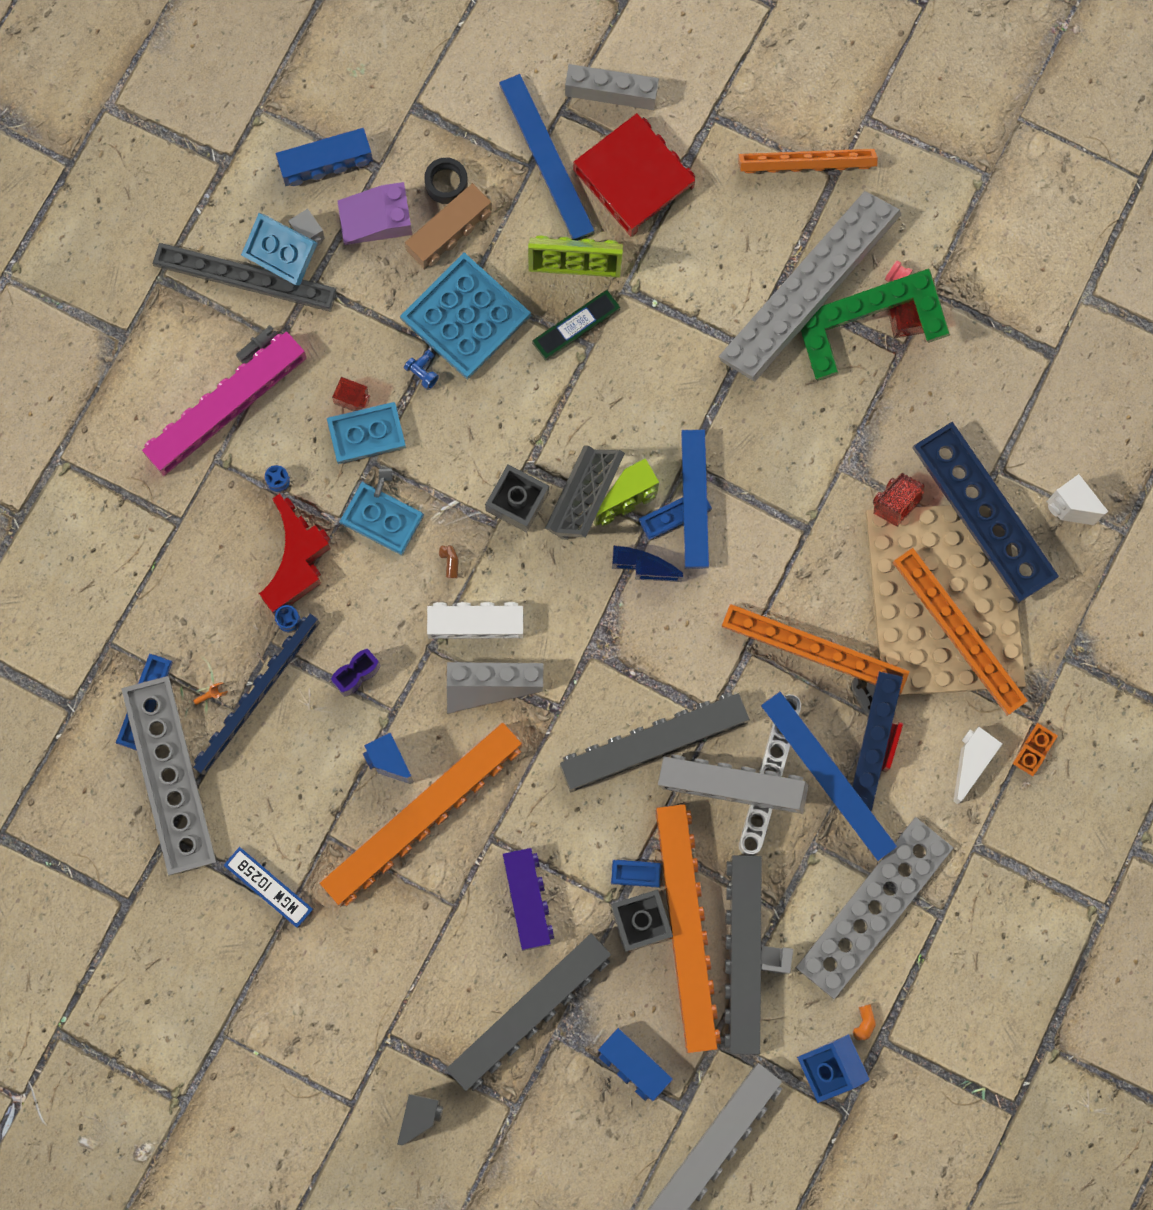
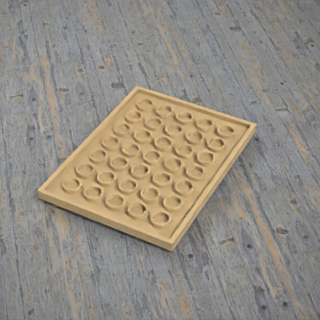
(905, 627)

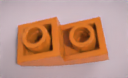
(1034, 749)

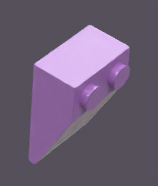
(375, 214)

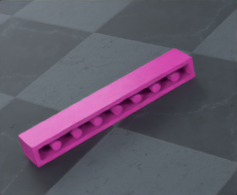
(224, 403)

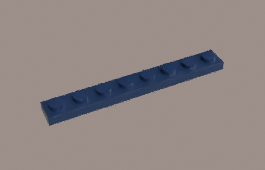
(250, 701)

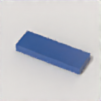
(664, 519)

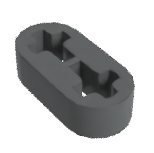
(860, 695)

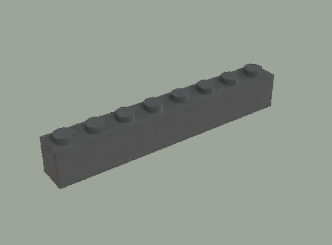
(654, 742)
(745, 955)
(529, 1011)

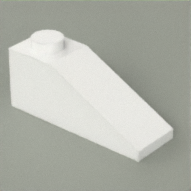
(974, 758)

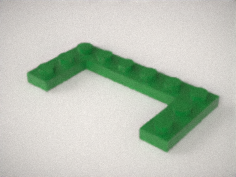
(914, 287)

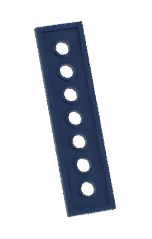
(979, 526)

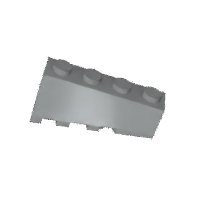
(488, 683)

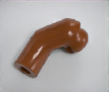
(452, 560)

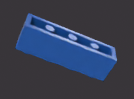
(324, 157)

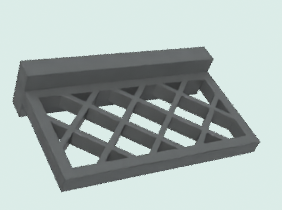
(574, 497)

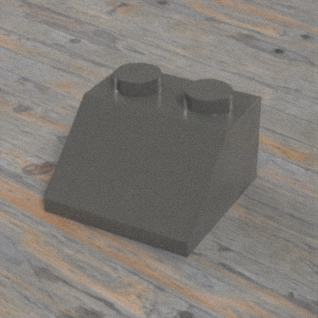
(418, 1117)

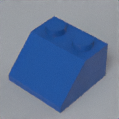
(387, 759)
(833, 1068)

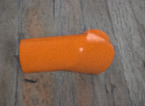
(867, 1025)

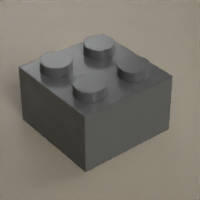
(517, 498)
(641, 921)

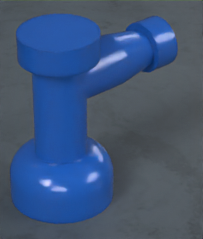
(428, 379)

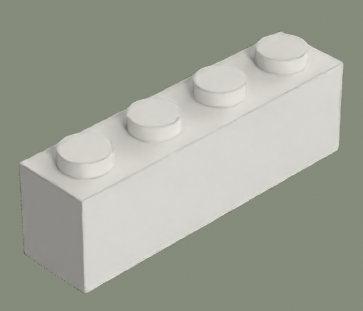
(474, 621)

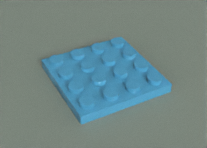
(465, 316)

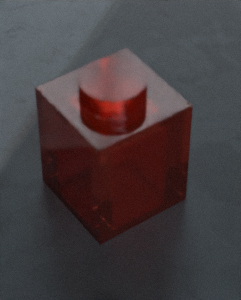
(351, 395)

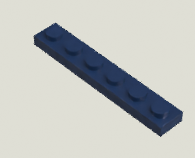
(876, 736)

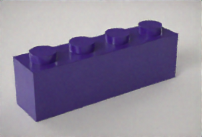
(527, 900)

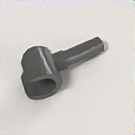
(385, 474)

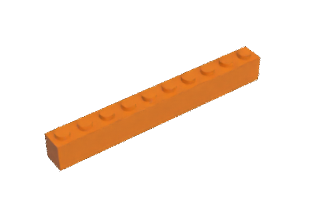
(421, 814)
(685, 925)

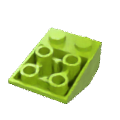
(633, 486)

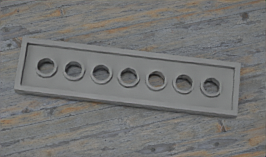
(184, 782)
(857, 908)

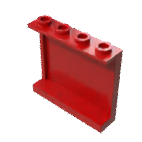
(633, 173)

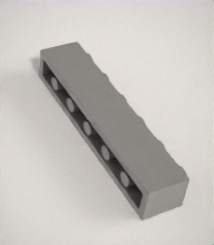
(733, 785)

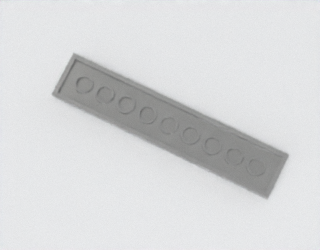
(809, 286)

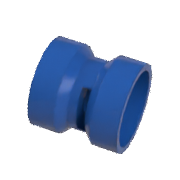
(284, 615)

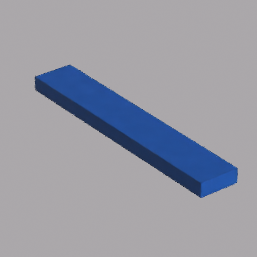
(694, 499)

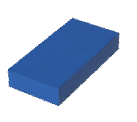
(635, 873)

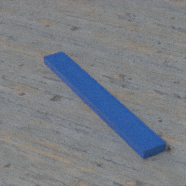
(546, 157)
(829, 776)

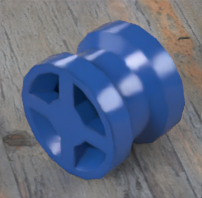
(274, 474)

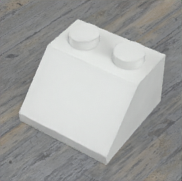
(1076, 503)

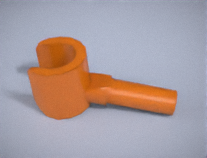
(213, 692)

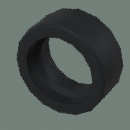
(442, 164)

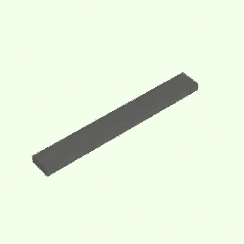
(243, 277)

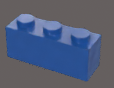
(634, 1065)

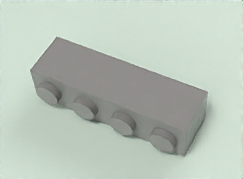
(611, 87)

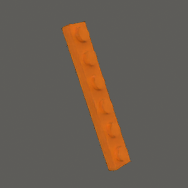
(802, 160)

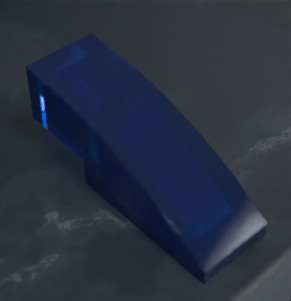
(645, 565)

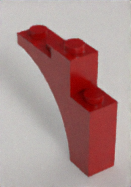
(302, 547)

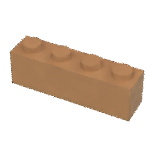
(449, 226)

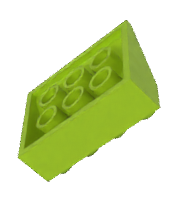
(575, 257)

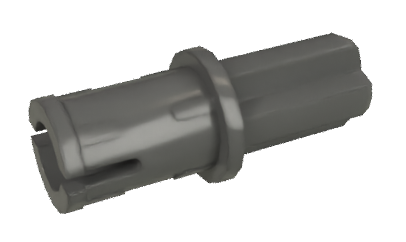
(256, 344)

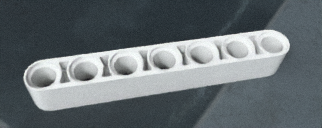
(771, 763)

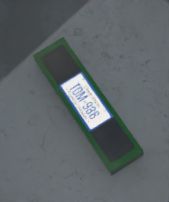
(576, 325)

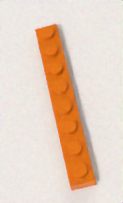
(960, 631)
(808, 646)

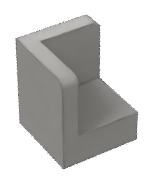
(776, 959)

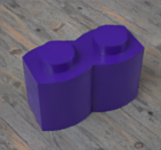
(350, 676)

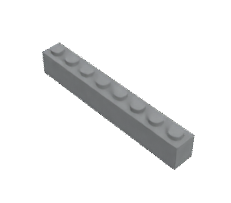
(719, 1141)

